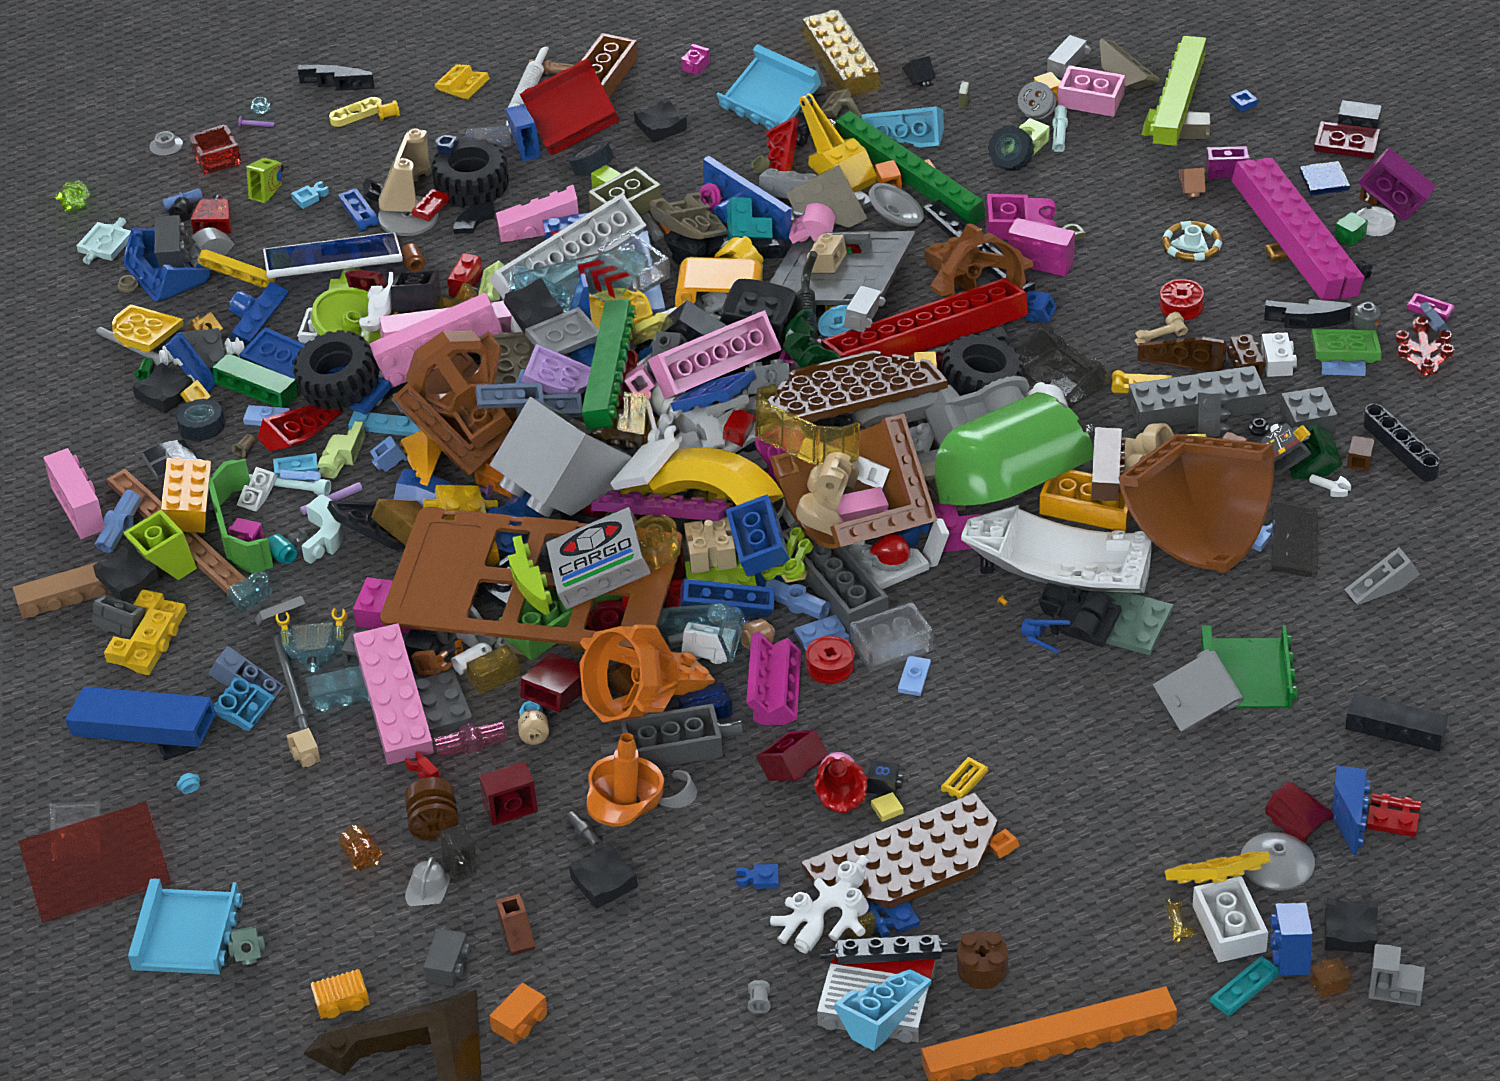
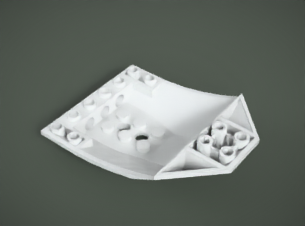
(1058, 552)

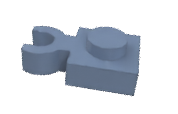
(1436, 322)

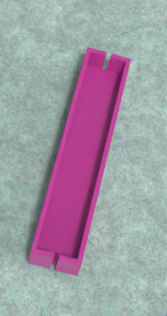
(1297, 229)

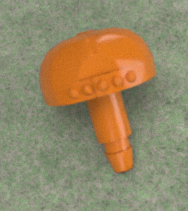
(618, 782)

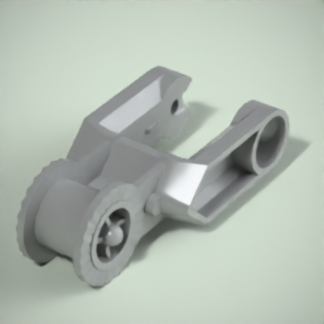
(947, 408)

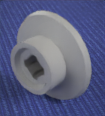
(165, 143)

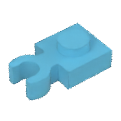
(307, 196)

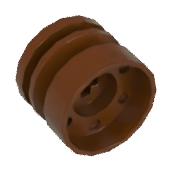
(430, 808)

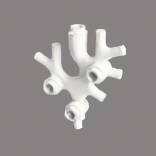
(841, 895)

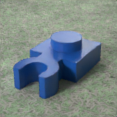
(762, 876)

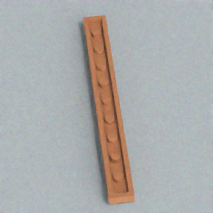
(203, 554)

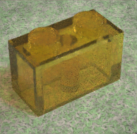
(493, 669)

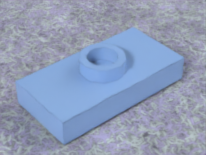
(255, 414)
(914, 675)

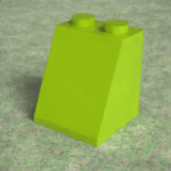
(163, 544)

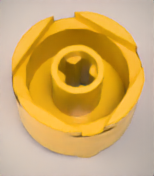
(739, 249)

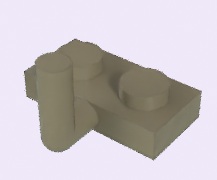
(837, 101)

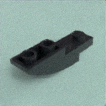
(1305, 316)

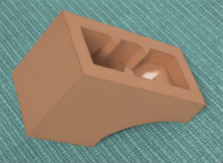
(1192, 181)

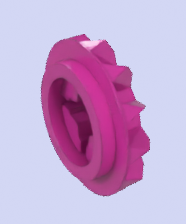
(712, 191)

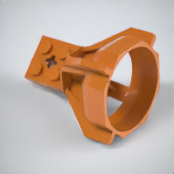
(655, 672)

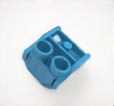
(243, 703)

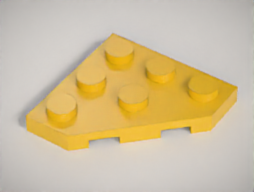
(1218, 868)

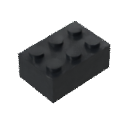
(415, 291)

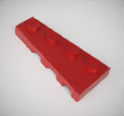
(782, 144)

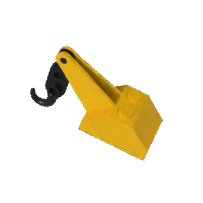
(831, 147)

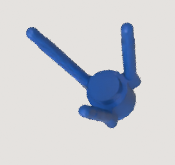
(1034, 628)

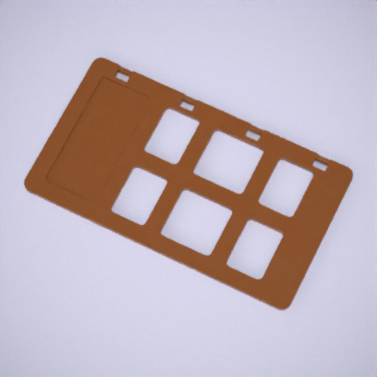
(449, 561)

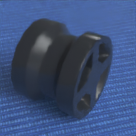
(181, 207)

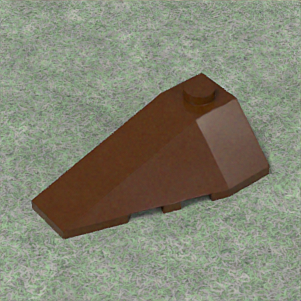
(1189, 353)

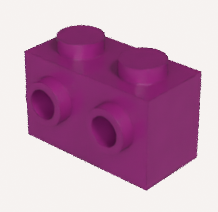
(1223, 160)

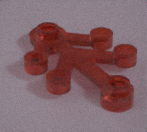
(1425, 365)

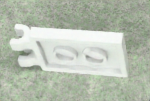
(647, 459)

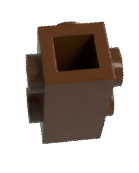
(1246, 353)

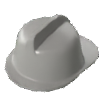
(427, 884)

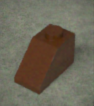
(620, 678)

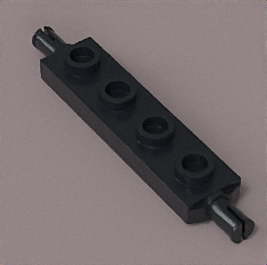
(888, 949)

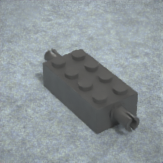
(768, 374)
(677, 736)

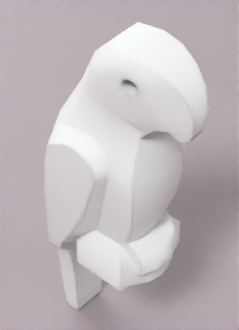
(378, 306)

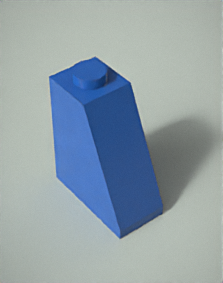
(523, 132)

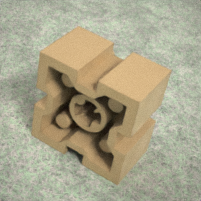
(710, 545)

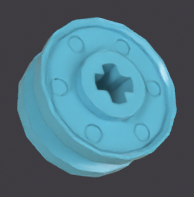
(832, 321)

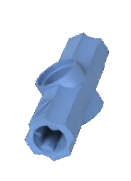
(118, 521)
(798, 599)

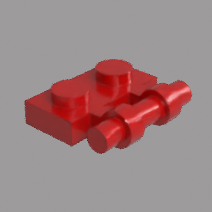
(1393, 820)

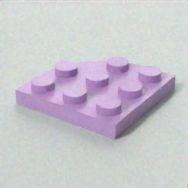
(556, 372)

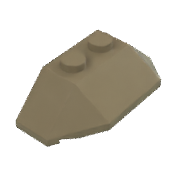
(1118, 61)

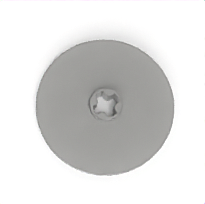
(404, 223)

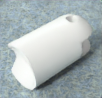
(459, 661)

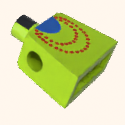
(263, 179)

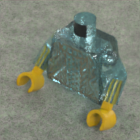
(313, 642)

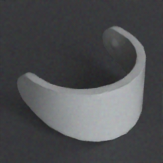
(684, 797)

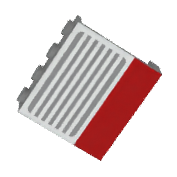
(850, 977)

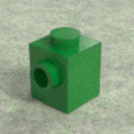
(1351, 229)

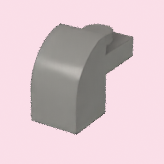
(209, 239)

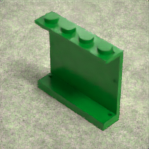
(1257, 667)

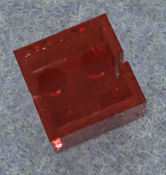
(215, 149)

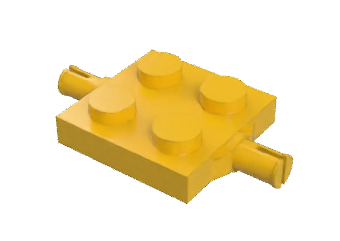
(459, 498)

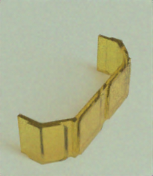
(799, 436)

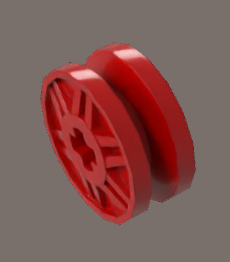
(1182, 297)
(830, 659)

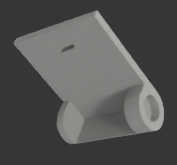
(1200, 688)

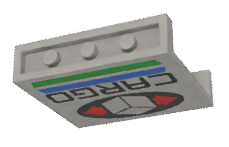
(596, 558)

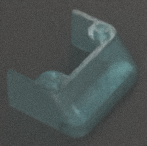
(724, 616)

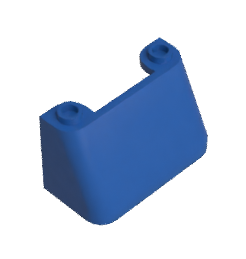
(157, 281)

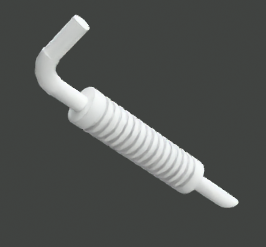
(530, 78)

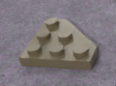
(833, 191)

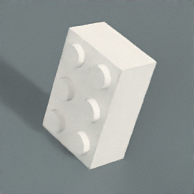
(1230, 919)

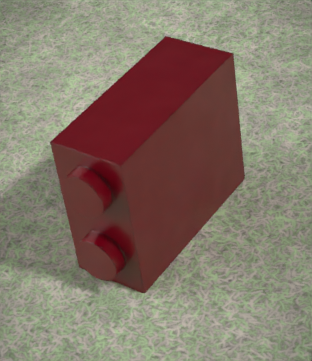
(552, 682)

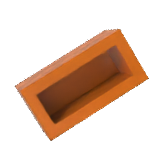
(518, 1013)

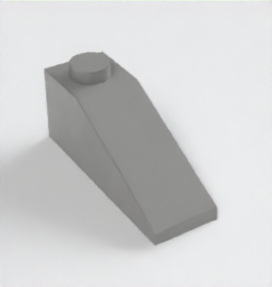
(1384, 578)

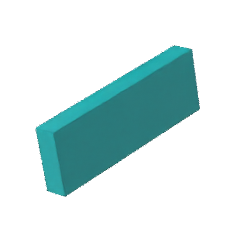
(1245, 986)

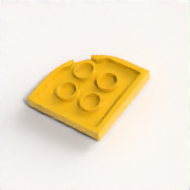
(637, 299)
(144, 327)

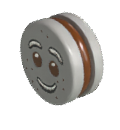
(1037, 100)

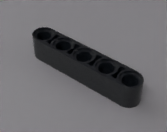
(1401, 442)

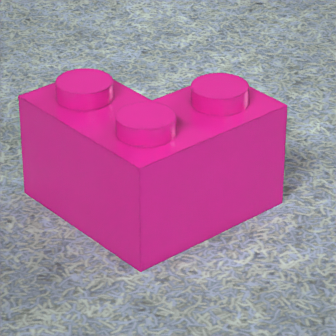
(954, 524)

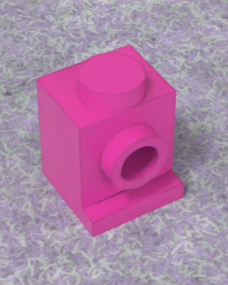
(695, 59)
(246, 530)

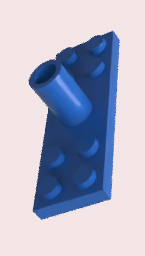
(736, 186)

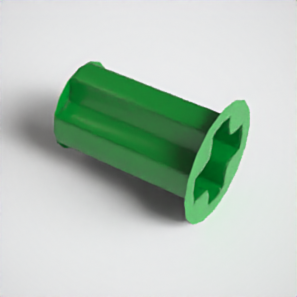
(145, 369)

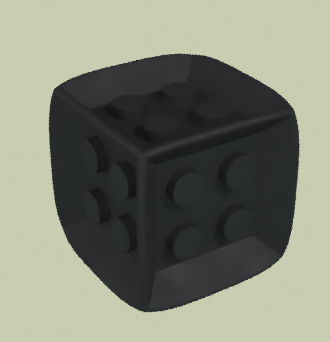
(753, 296)

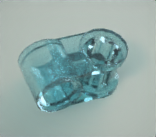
(249, 592)

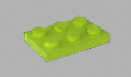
(732, 575)

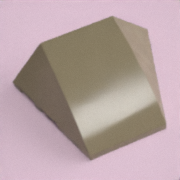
(688, 217)

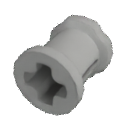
(759, 996)

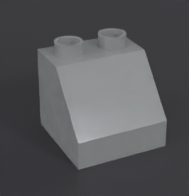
(556, 461)

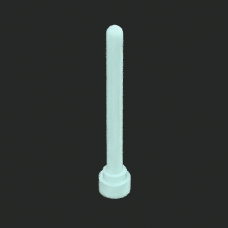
(318, 487)

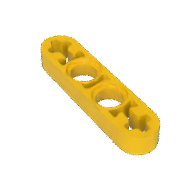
(234, 268)

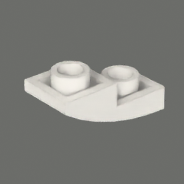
(258, 489)

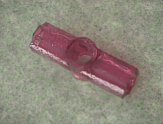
(470, 738)

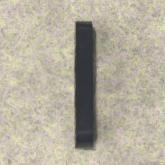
(772, 244)

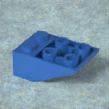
(1350, 803)

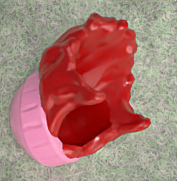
(840, 783)

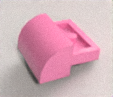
(815, 222)

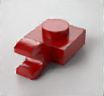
(423, 766)

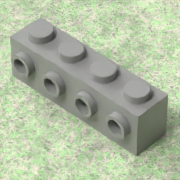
(780, 182)

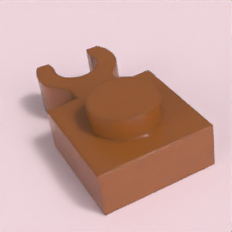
(429, 664)

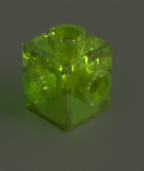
(73, 195)

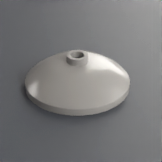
(895, 205)
(1290, 862)

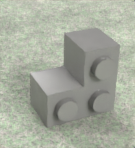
(1393, 980)

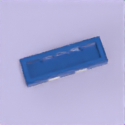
(190, 361)

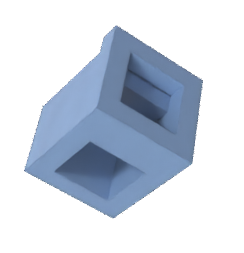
(387, 454)

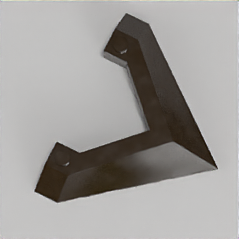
(445, 1024)

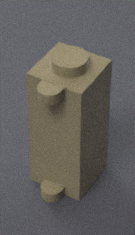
(1196, 126)

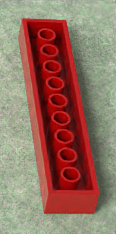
(936, 322)

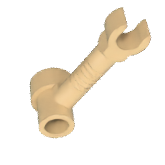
(1174, 323)

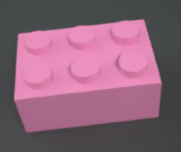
(1091, 90)

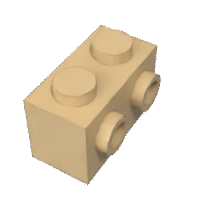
(830, 251)

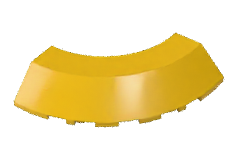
(714, 472)

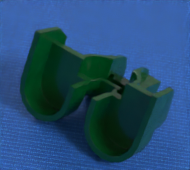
(801, 347)

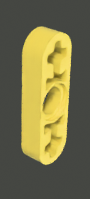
(345, 116)

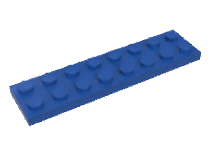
(278, 354)

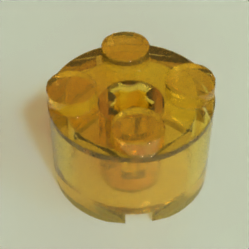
(657, 539)

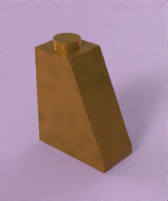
(396, 517)

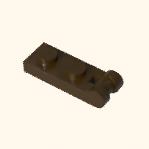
(616, 437)

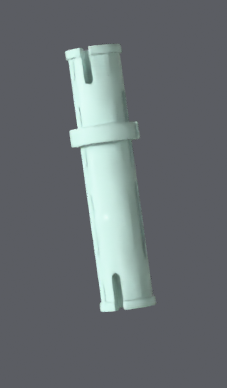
(1060, 124)

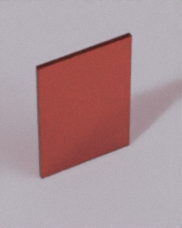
(93, 862)

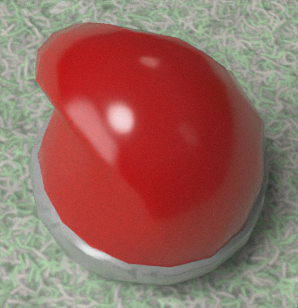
(889, 553)

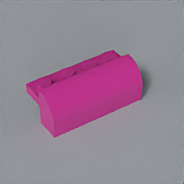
(773, 680)

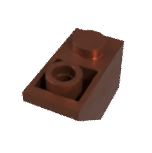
(515, 924)

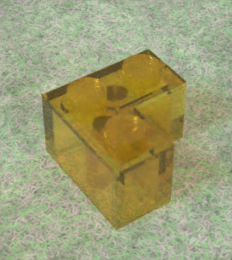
(634, 414)

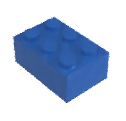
(757, 535)

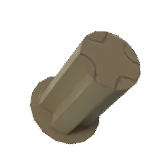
(243, 445)

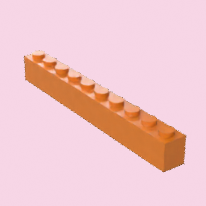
(1049, 1036)

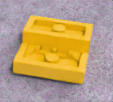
(462, 81)

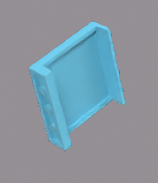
(770, 88)
(184, 930)

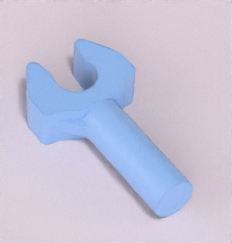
(308, 476)

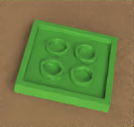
(1346, 345)

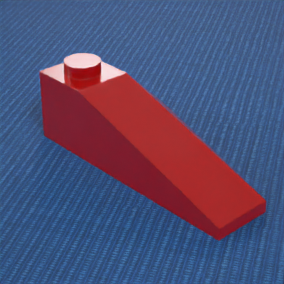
(294, 426)

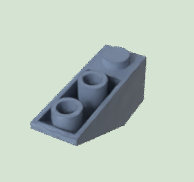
(232, 664)

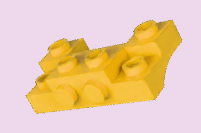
(151, 636)

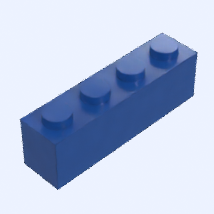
(750, 599)

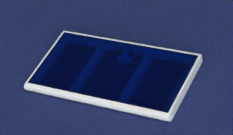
(332, 255)

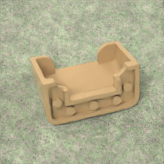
(408, 165)

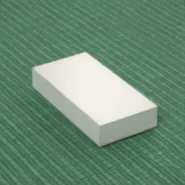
(936, 542)

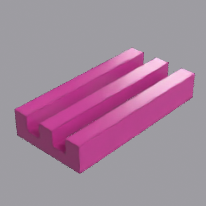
(1414, 306)

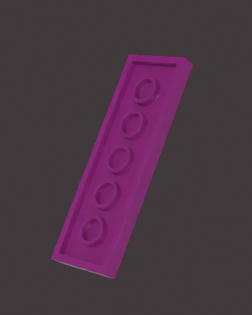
(656, 504)

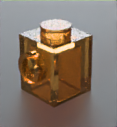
(1330, 978)

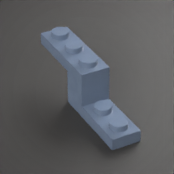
(518, 394)

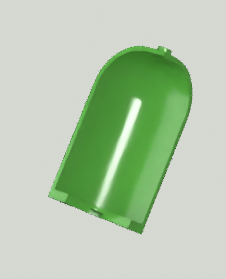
(1010, 451)

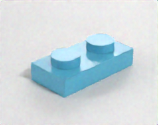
(296, 463)

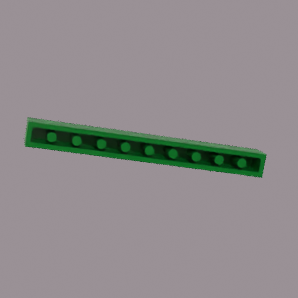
(913, 169)
(608, 364)

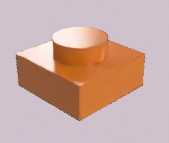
(1003, 843)

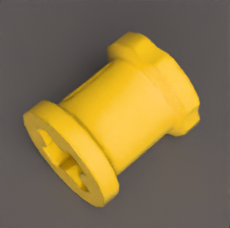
(388, 110)

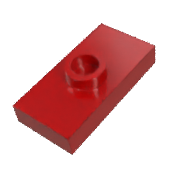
(430, 205)

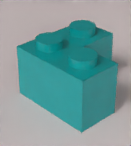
(741, 222)

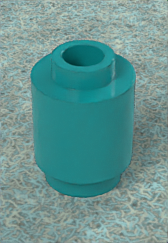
(282, 549)

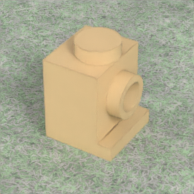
(303, 747)

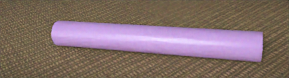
(339, 495)

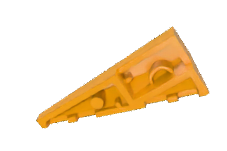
(421, 455)

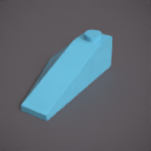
(915, 126)
(878, 1010)

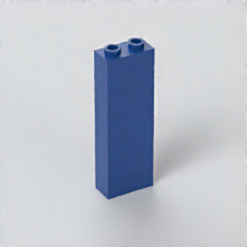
(141, 716)

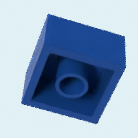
(1291, 939)

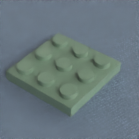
(1139, 621)

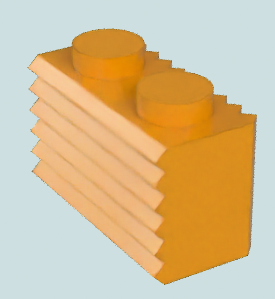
(340, 994)

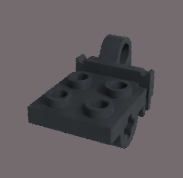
(1089, 615)

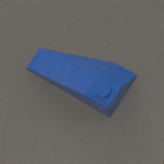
(409, 487)

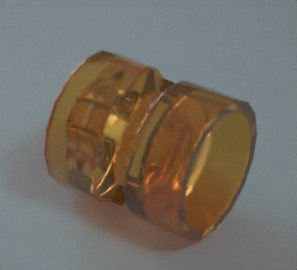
(359, 847)

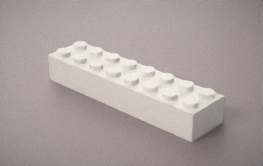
(576, 240)

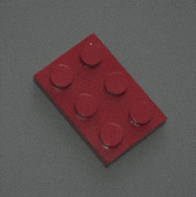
(1347, 140)

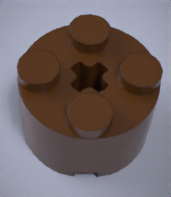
(982, 959)

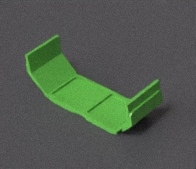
(247, 556)

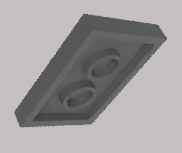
(443, 702)

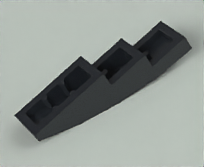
(342, 77)

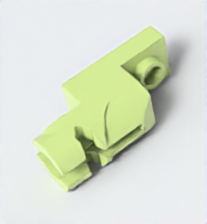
(341, 451)

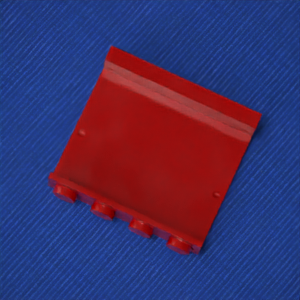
(569, 107)

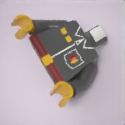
(1287, 445)

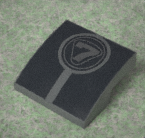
(157, 456)

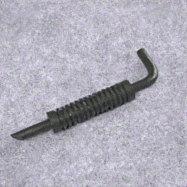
(805, 295)

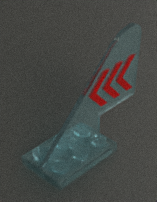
(606, 275)

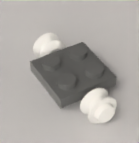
(207, 345)

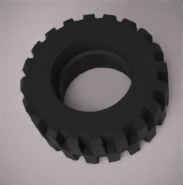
(472, 173)
(329, 352)
(978, 361)

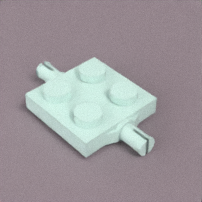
(104, 241)

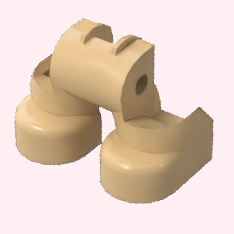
(1145, 443)
(826, 488)

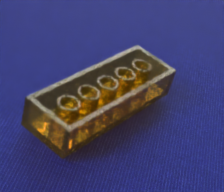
(841, 53)

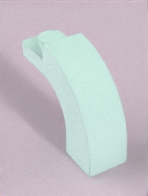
(328, 537)

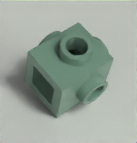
(242, 936)

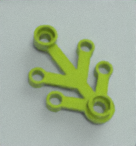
(793, 567)

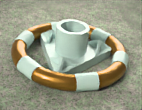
(1192, 241)

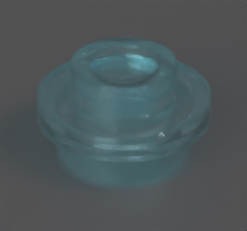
(260, 105)

